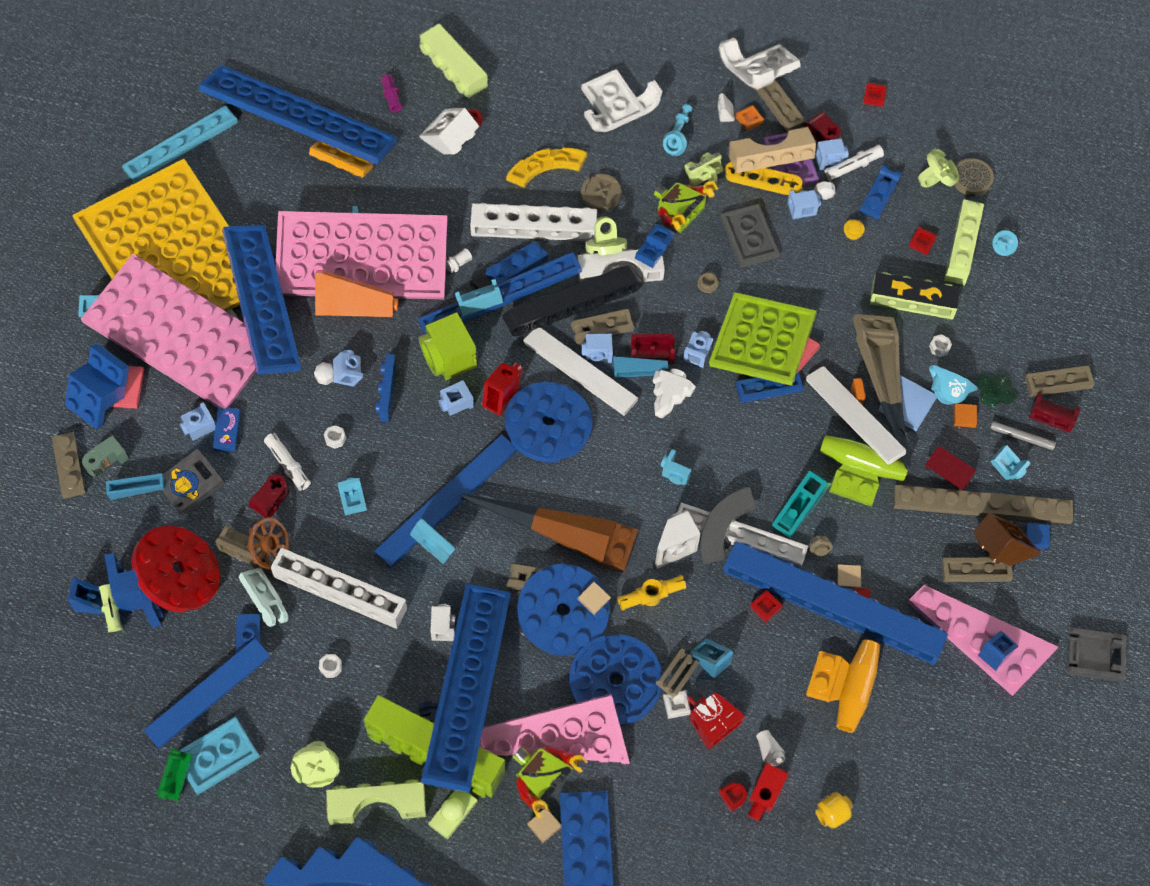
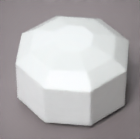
(825, 190)
(940, 345)
(324, 373)
(335, 436)
(330, 665)

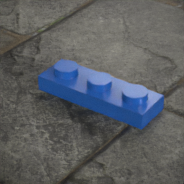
(517, 263)
(386, 387)

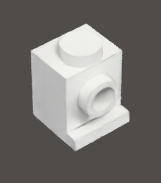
(442, 623)

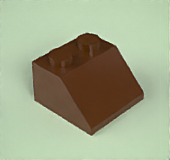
(1004, 541)

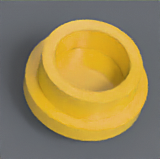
(854, 229)

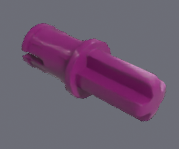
(391, 93)

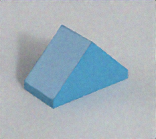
(712, 657)

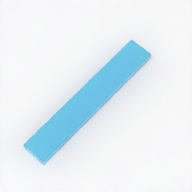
(179, 144)

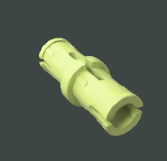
(114, 623)

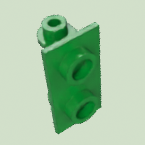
(174, 775)

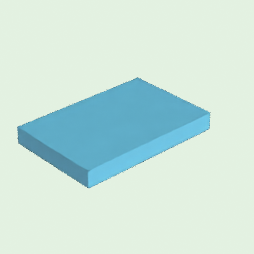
(219, 755)

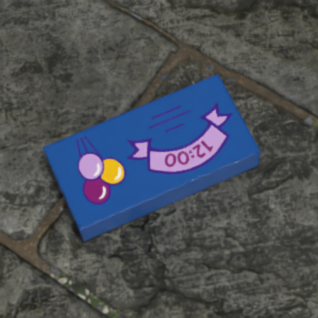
(226, 429)

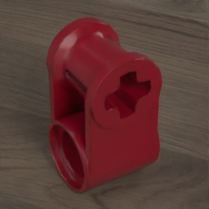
(823, 128)
(268, 499)

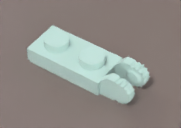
(264, 596)

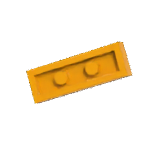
(341, 159)

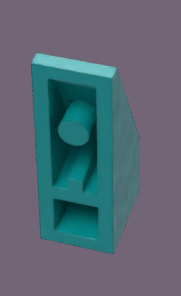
(801, 503)

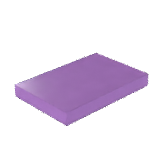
(804, 169)

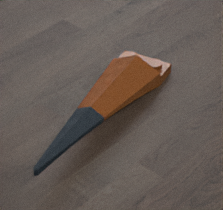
(592, 537)

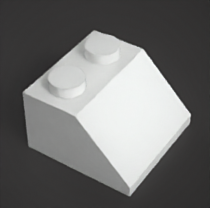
(450, 130)
(678, 539)

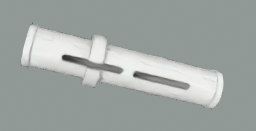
(861, 159)
(291, 467)

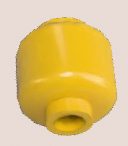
(834, 810)

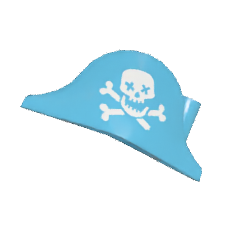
(949, 386)

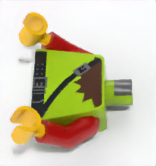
(682, 203)
(543, 774)

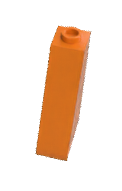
(347, 297)

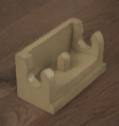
(236, 544)

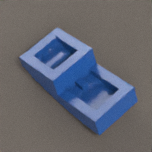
(655, 245)

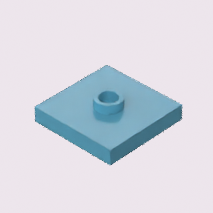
(432, 541)

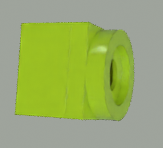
(448, 347)

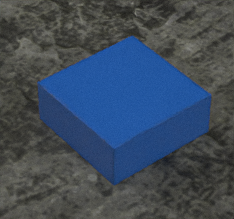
(1038, 534)

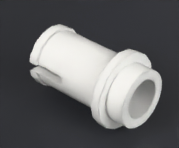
(453, 263)

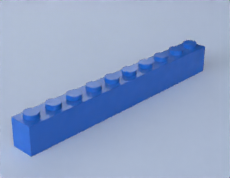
(835, 602)

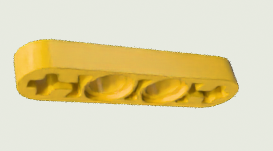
(762, 182)

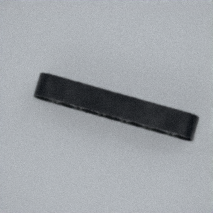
(572, 300)

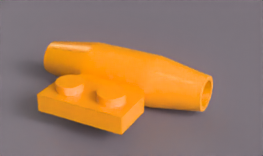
(846, 682)

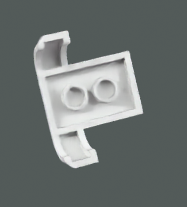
(760, 68)
(617, 102)

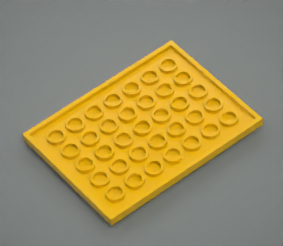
(169, 226)

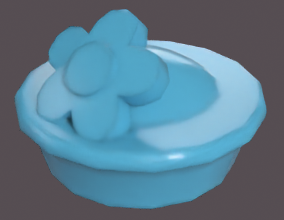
(674, 143)
(1005, 242)

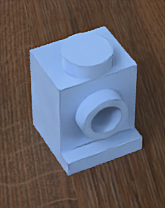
(830, 153)
(803, 203)
(598, 347)
(698, 349)
(347, 368)
(459, 394)
(197, 422)

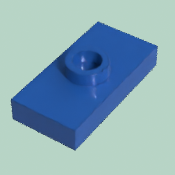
(247, 630)

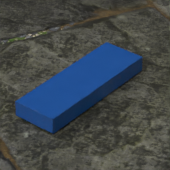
(758, 388)

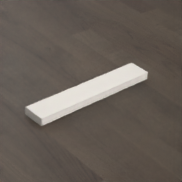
(581, 370)
(856, 415)
(760, 540)

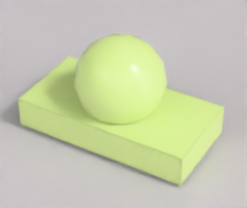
(452, 813)

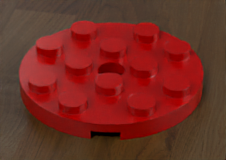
(161, 583)

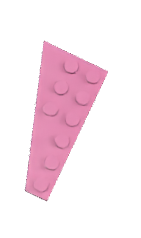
(971, 630)
(580, 728)

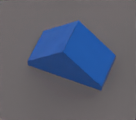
(85, 597)
(997, 650)

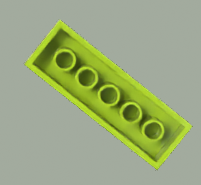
(412, 736)

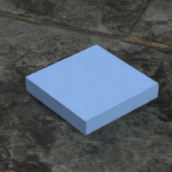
(915, 403)

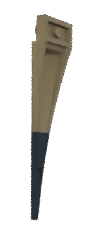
(880, 350)

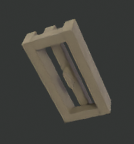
(686, 660)

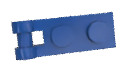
(880, 192)

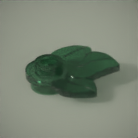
(995, 390)

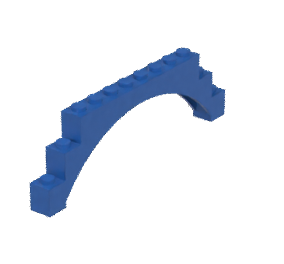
(357, 867)

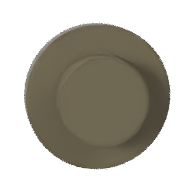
(707, 283)
(820, 545)

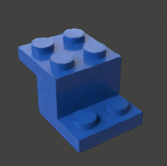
(96, 386)
(127, 592)

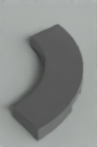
(718, 522)

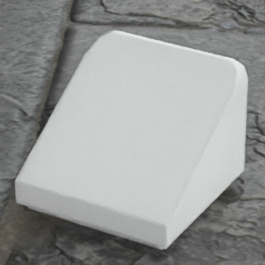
(725, 109)

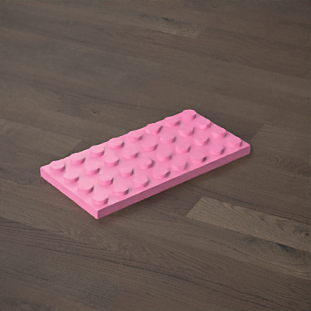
(378, 249)
(174, 331)

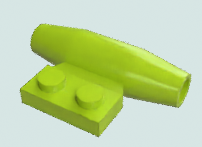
(860, 469)

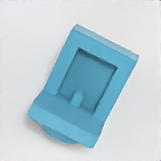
(1009, 464)
(674, 472)
(351, 496)

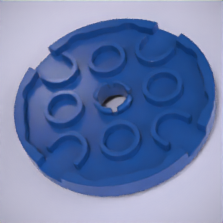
(545, 442)
(539, 614)
(622, 657)

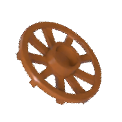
(268, 542)

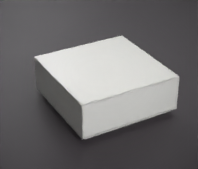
(678, 705)

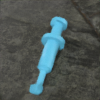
(682, 118)

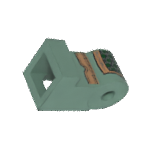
(103, 456)

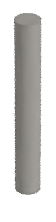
(1023, 435)

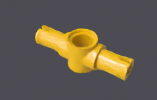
(662, 588)

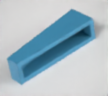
(637, 367)
(134, 486)

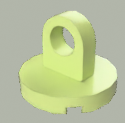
(939, 170)
(607, 242)
(315, 765)

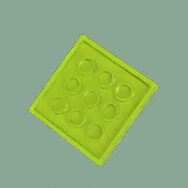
(763, 338)

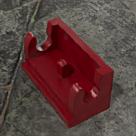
(653, 347)
(1053, 414)
(950, 468)

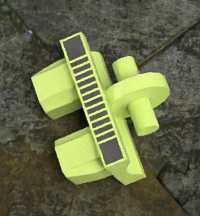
(704, 170)

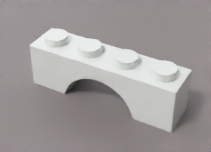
(596, 265)

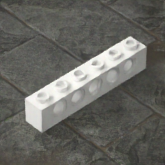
(524, 226)
(339, 588)

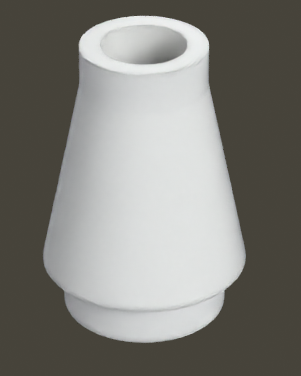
(770, 749)

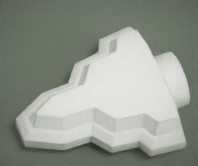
(670, 390)

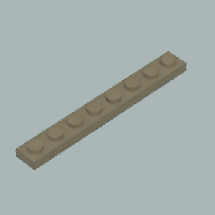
(982, 503)

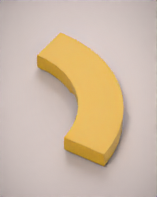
(546, 160)

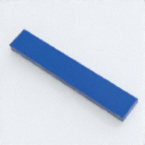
(207, 693)

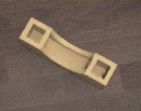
(749, 155)

